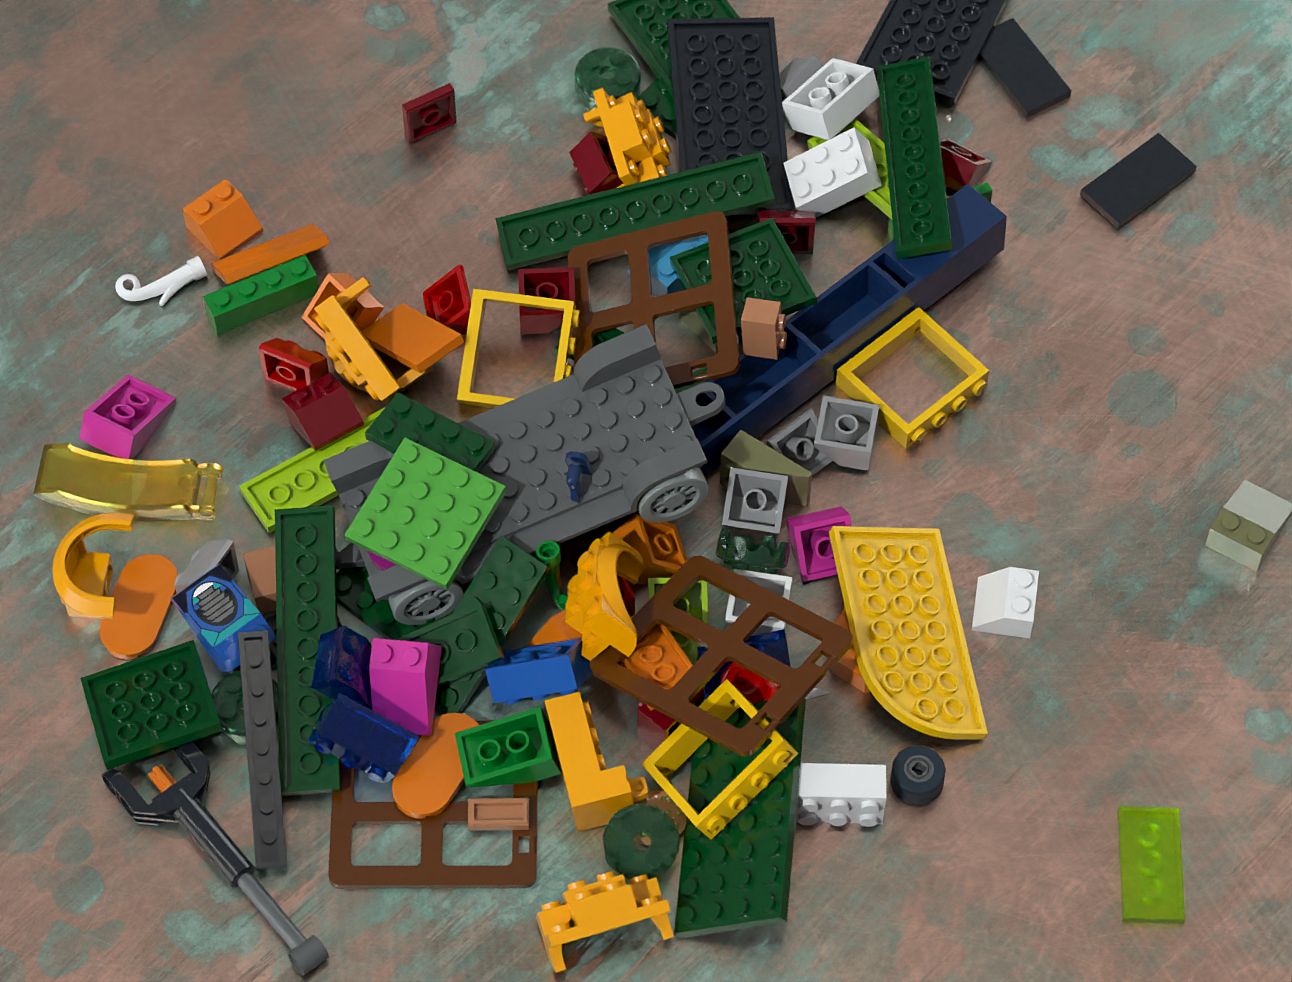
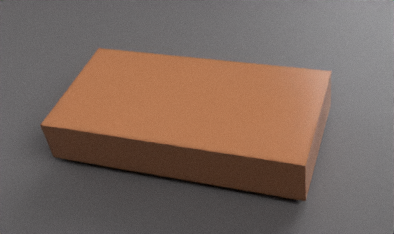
(498, 814)

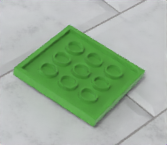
(425, 513)

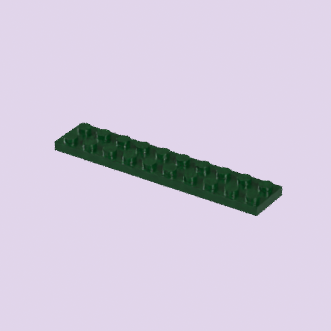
(914, 158)
(558, 227)
(303, 612)

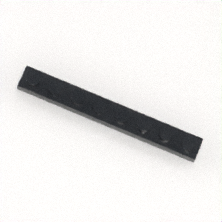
(262, 751)

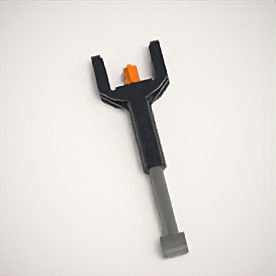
(183, 804)

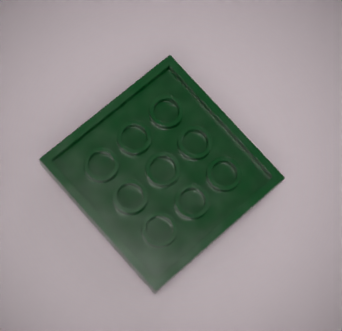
(760, 270)
(150, 704)

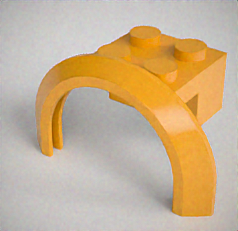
(86, 576)

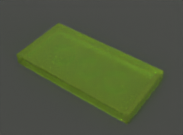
(1151, 865)

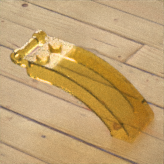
(126, 486)

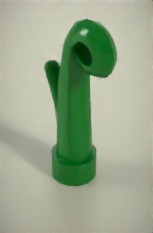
(550, 554)

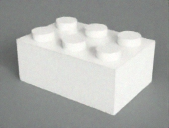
(831, 99)
(832, 173)
(841, 794)

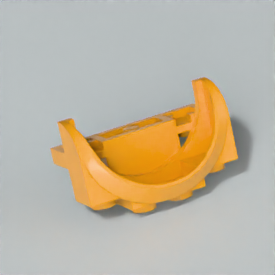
(632, 136)
(595, 597)
(600, 909)

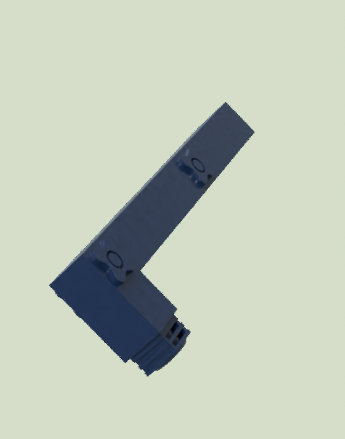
(845, 323)

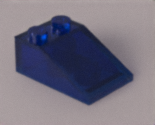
(344, 666)

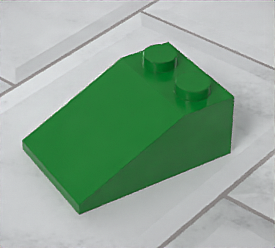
(508, 750)

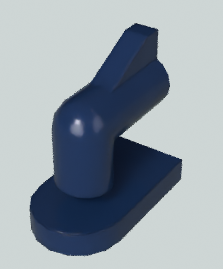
(577, 464)

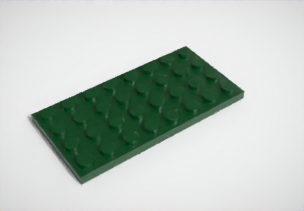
(746, 868)

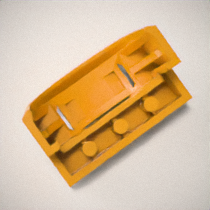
(343, 335)

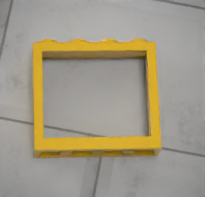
(917, 321)
(474, 332)
(743, 788)

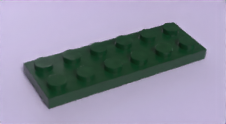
(506, 587)

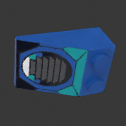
(216, 613)

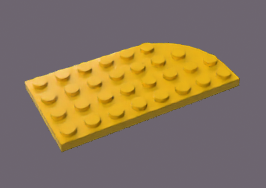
(908, 628)

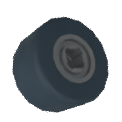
(916, 786)

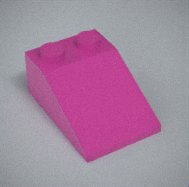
(125, 417)
(405, 682)

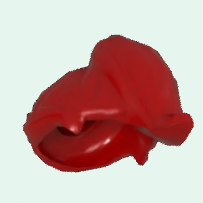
(748, 683)

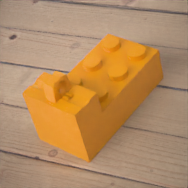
(591, 788)

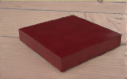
(429, 113)

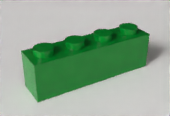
(261, 294)

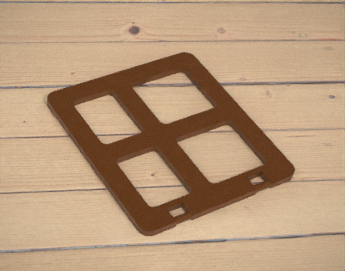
(646, 309)
(722, 648)
(430, 870)

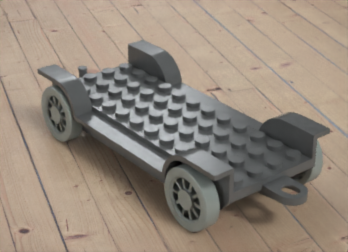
(612, 410)

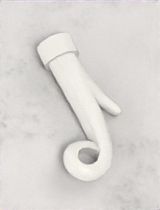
(168, 284)

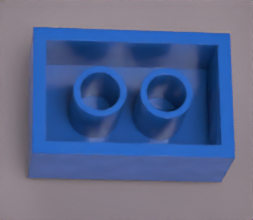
(538, 671)

